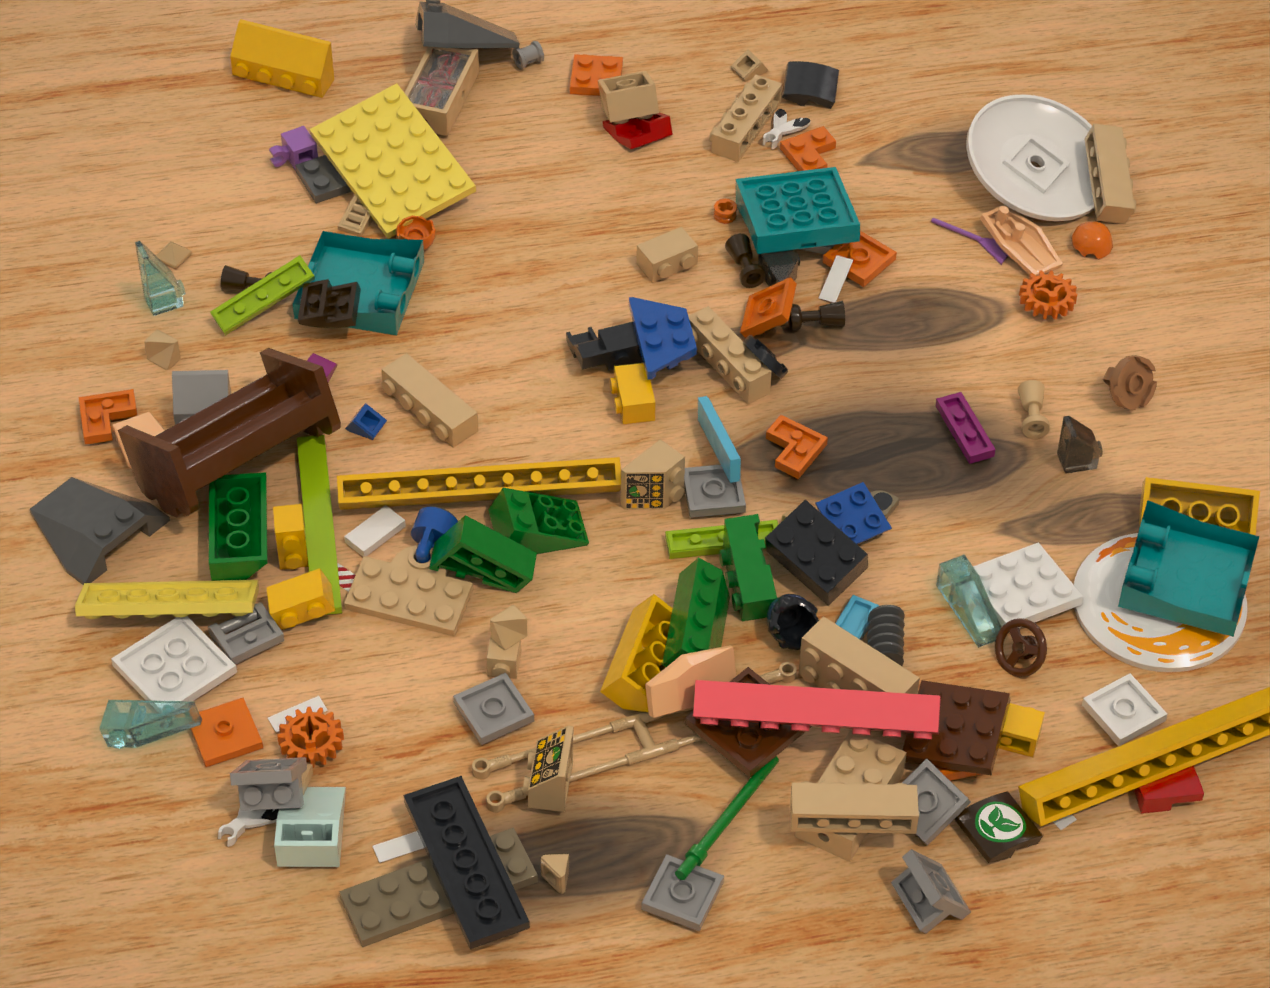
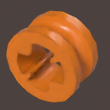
(725, 211)

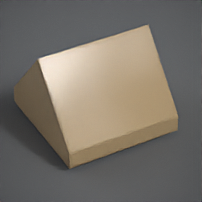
(555, 870)

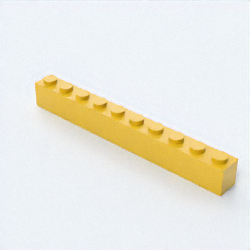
(477, 483)
(1147, 759)

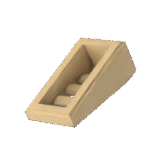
(350, 214)

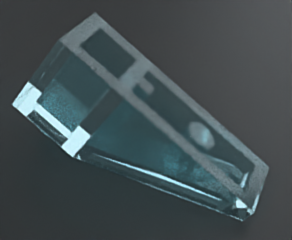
(159, 284)
(968, 599)
(142, 722)

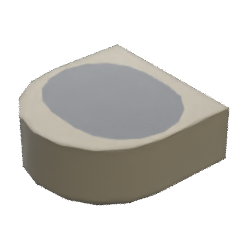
(885, 501)

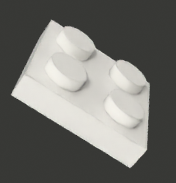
(1124, 709)

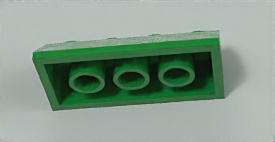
(237, 526)
(697, 611)

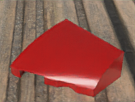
(640, 131)
(1172, 789)

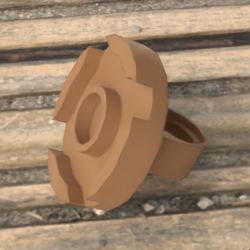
(1131, 382)

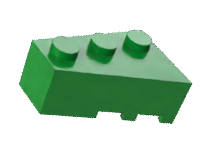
(484, 554)
(747, 567)

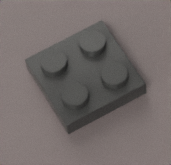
(321, 179)

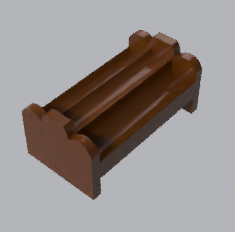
(231, 432)

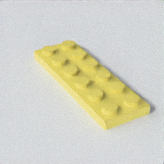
(163, 598)

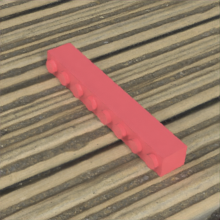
(817, 708)

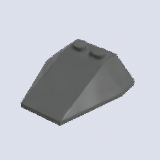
(453, 28)
(90, 521)

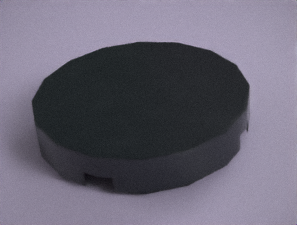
(765, 356)

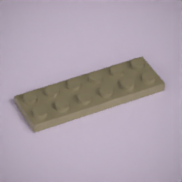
(415, 895)

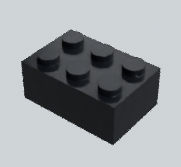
(816, 552)

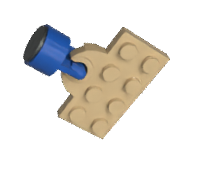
(407, 588)

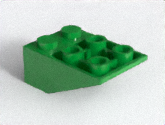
(538, 520)

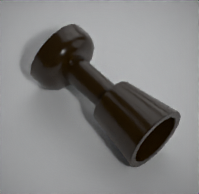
(740, 250)
(236, 280)
(826, 314)

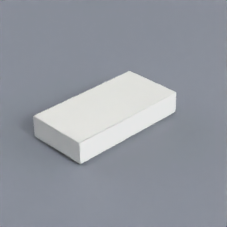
(375, 531)

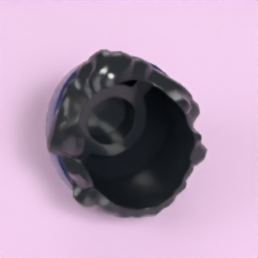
(790, 620)

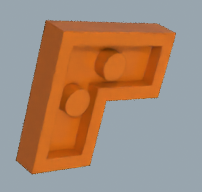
(806, 148)
(100, 409)
(800, 444)

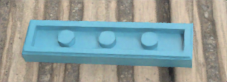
(719, 439)

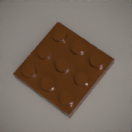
(968, 729)
(745, 747)

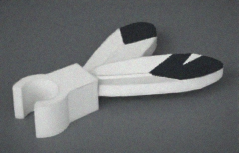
(782, 127)
(247, 819)

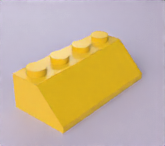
(282, 58)
(1207, 503)
(638, 655)

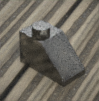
(779, 265)
(1078, 447)

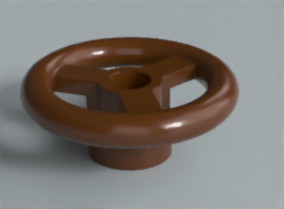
(1034, 647)

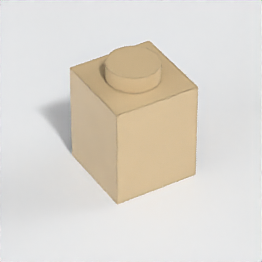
(503, 661)

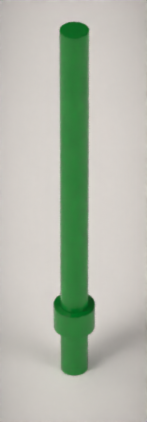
(698, 852)

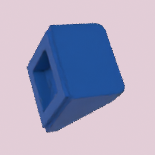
(366, 422)

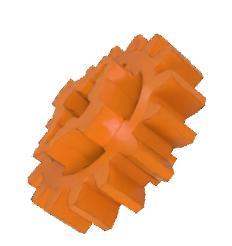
(1048, 294)
(296, 733)

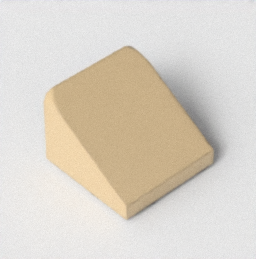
(748, 65)

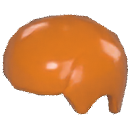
(417, 230)
(1092, 239)

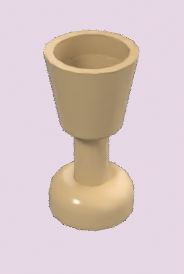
(1032, 396)

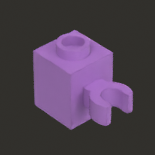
(296, 148)

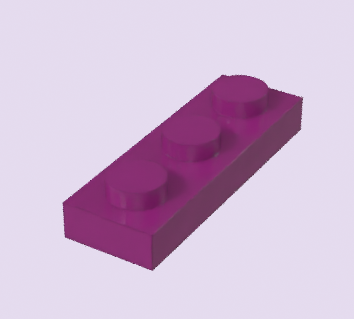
(965, 427)

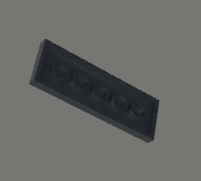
(466, 862)

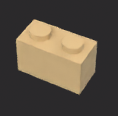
(667, 254)

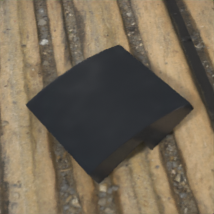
(810, 82)

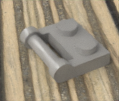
(248, 639)

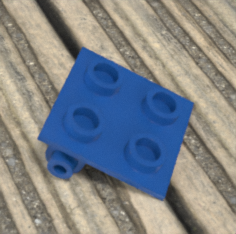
(855, 513)

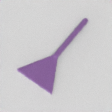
(988, 244)

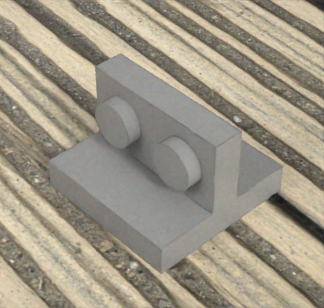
(270, 783)
(928, 892)

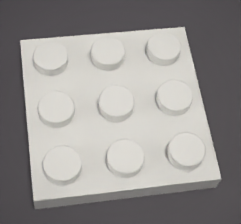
(1027, 585)
(174, 663)

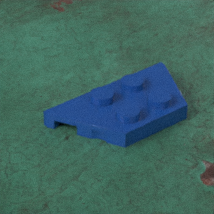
(662, 334)

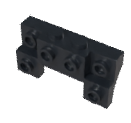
(613, 347)

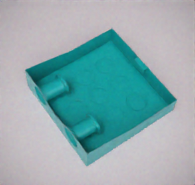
(797, 210)
(383, 269)
(1188, 570)

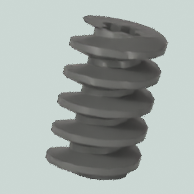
(887, 632)

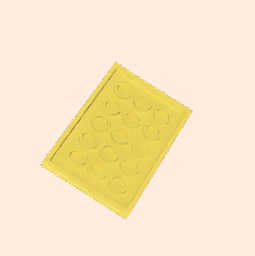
(392, 159)

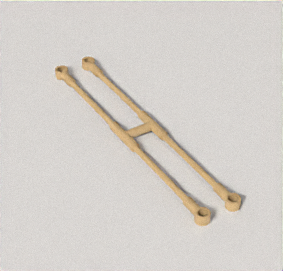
(637, 721)

